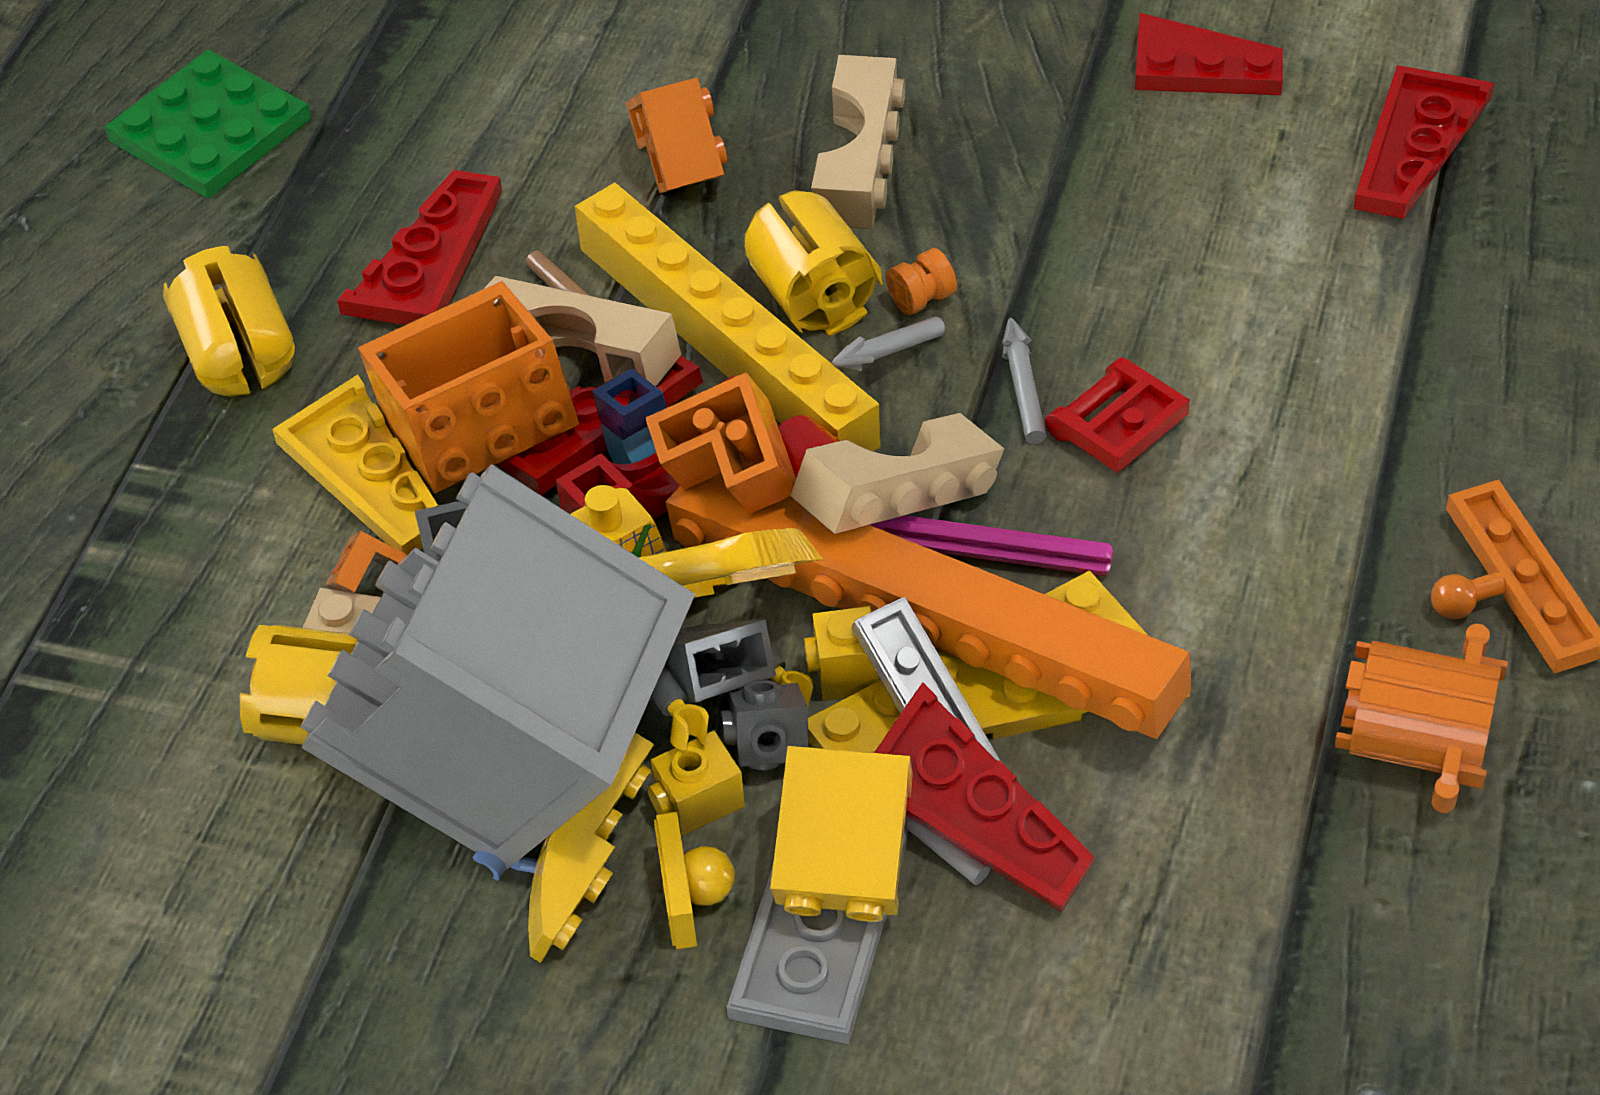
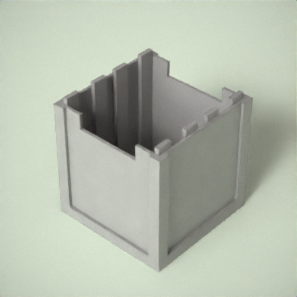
(502, 674)

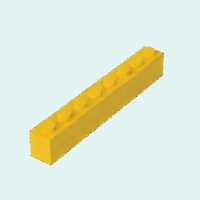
(721, 317)

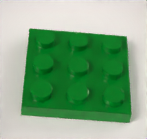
(208, 123)

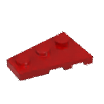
(1204, 61)

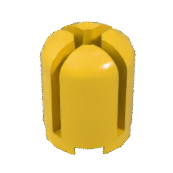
(810, 260)
(205, 315)
(288, 679)

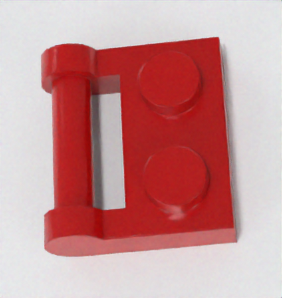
(1128, 423)

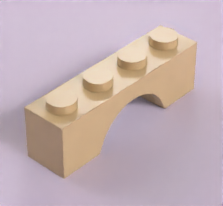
(865, 103)
(616, 331)
(860, 487)

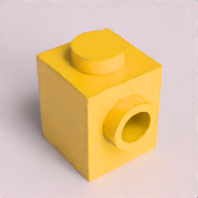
(838, 654)
(696, 783)

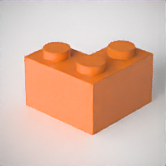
(678, 134)
(726, 433)

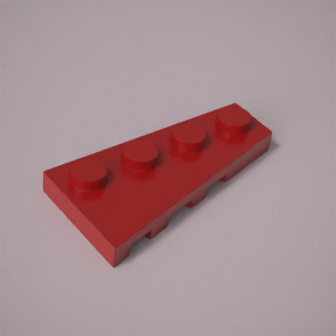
(1415, 136)
(428, 255)
(557, 456)
(981, 805)

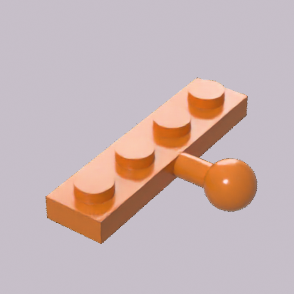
(1522, 573)

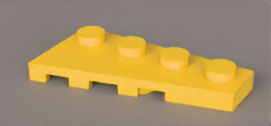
(359, 462)

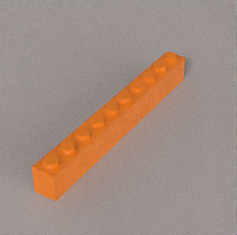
(963, 610)

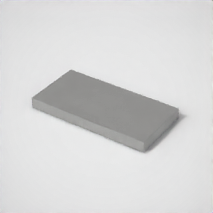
(805, 970)

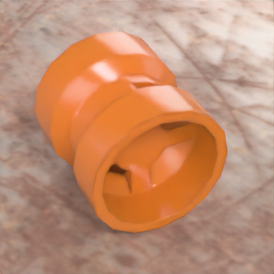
(921, 281)

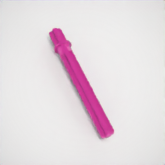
(1003, 544)

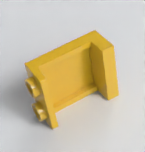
(841, 832)

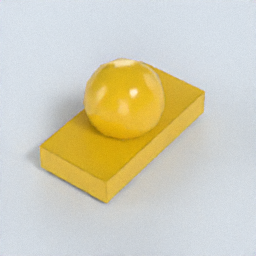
(697, 877)

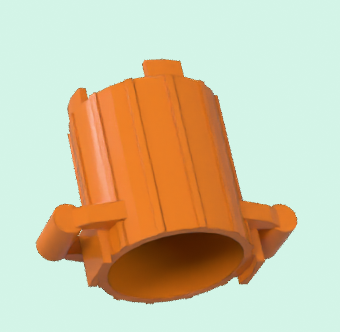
(1424, 710)

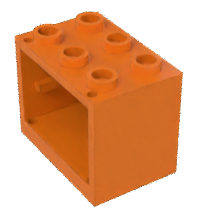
(469, 385)

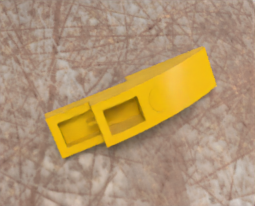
(575, 857)

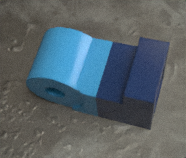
(626, 427)

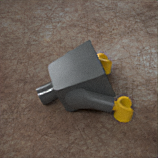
(712, 662)

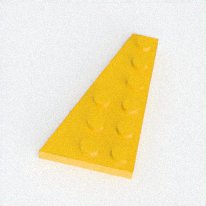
(995, 700)

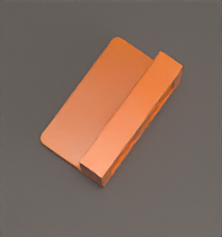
(356, 559)

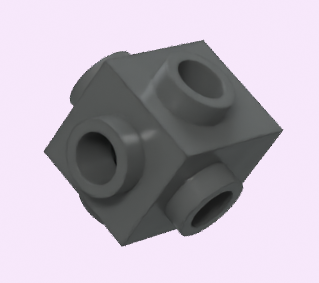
(764, 722)

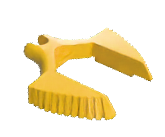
(735, 559)

